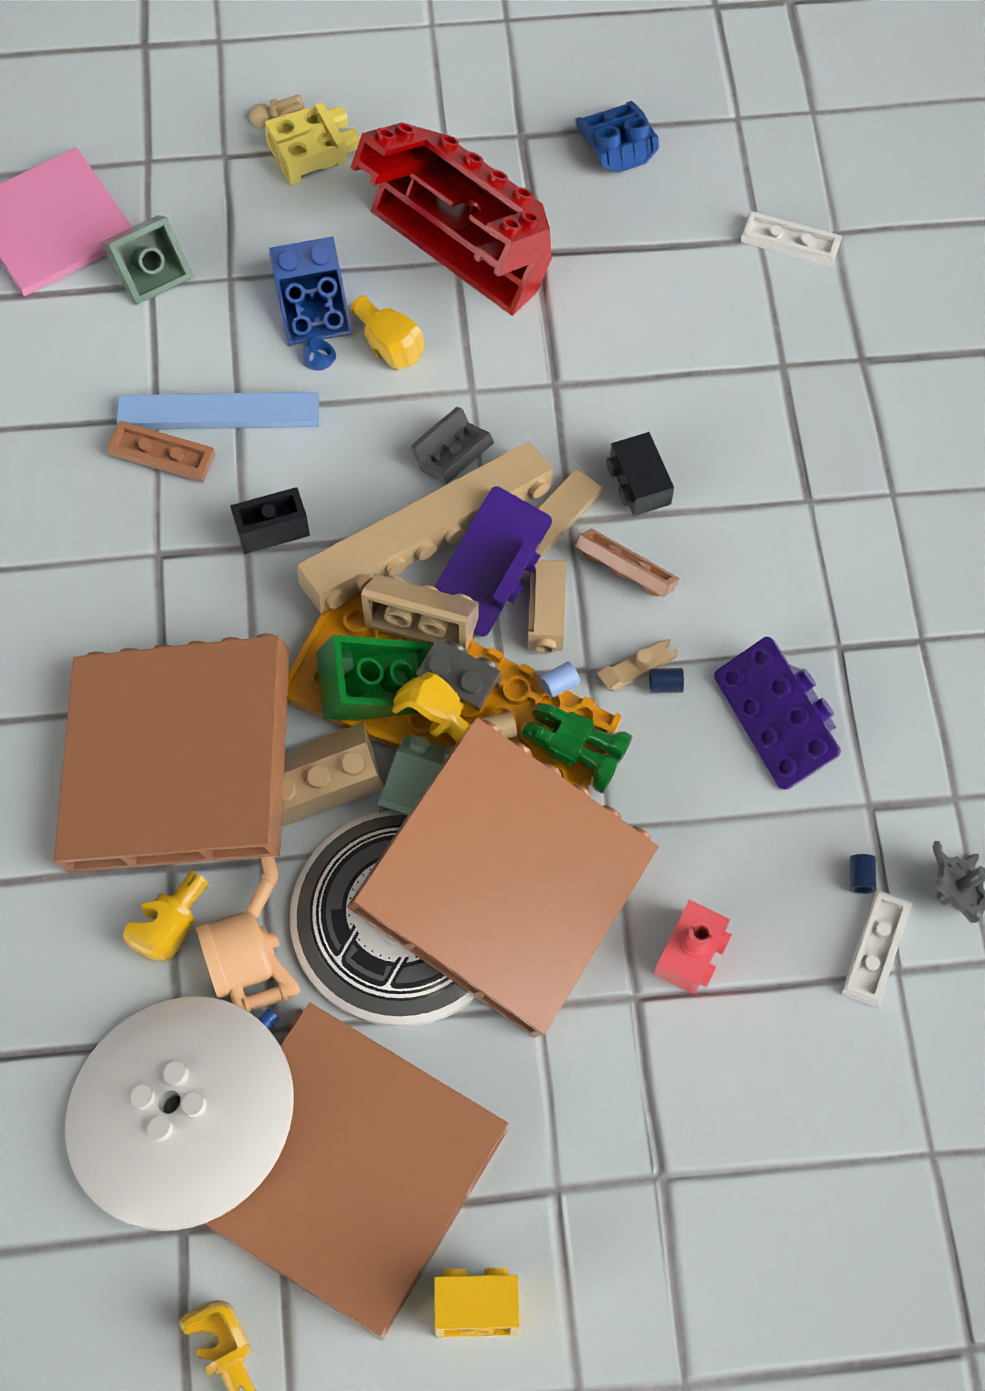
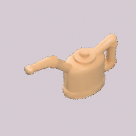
(243, 952)

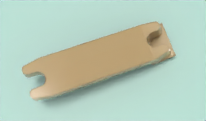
(637, 665)

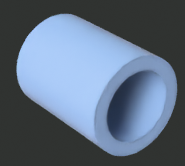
(559, 679)

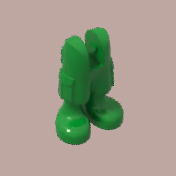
(569, 737)

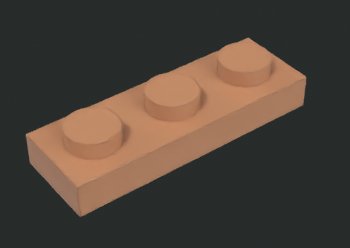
(161, 451)
(626, 563)

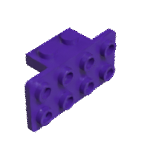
(495, 555)
(779, 712)

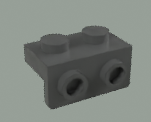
(450, 446)
(466, 675)

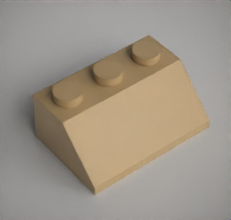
(418, 611)
(329, 773)

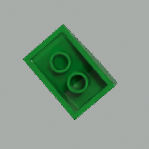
(364, 675)

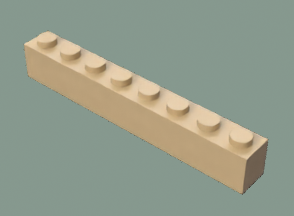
(418, 528)

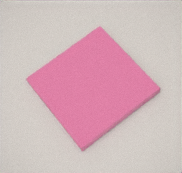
(55, 221)

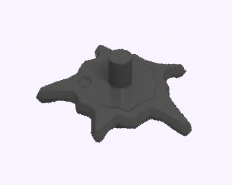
(960, 883)

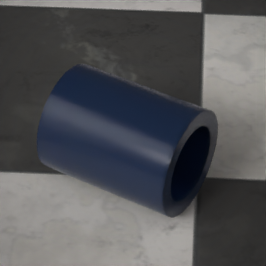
(666, 680)
(862, 873)

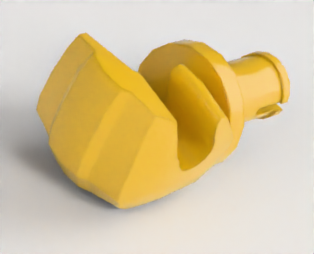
(390, 334)
(435, 701)
(172, 923)
(233, 1346)

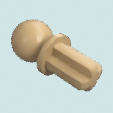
(262, 112)

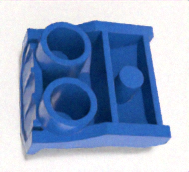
(620, 137)

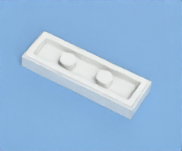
(791, 238)
(876, 948)

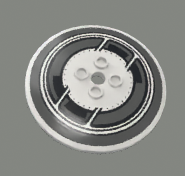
(347, 956)

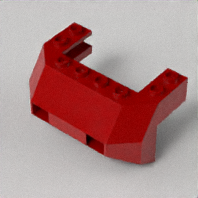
(458, 211)

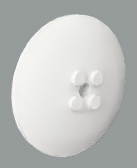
(208, 1152)

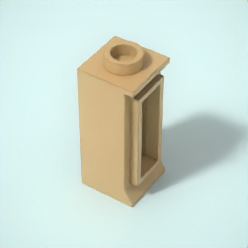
(547, 606)

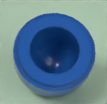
(313, 358)

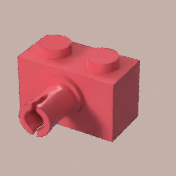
(692, 947)

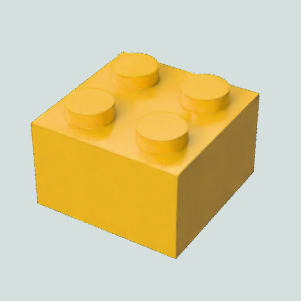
(476, 1303)

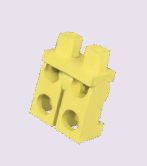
(310, 140)

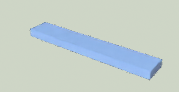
(220, 410)

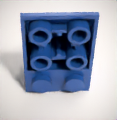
(310, 290)

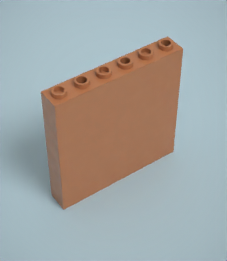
(174, 755)
(505, 877)
(365, 1175)

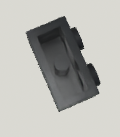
(640, 474)
(270, 520)

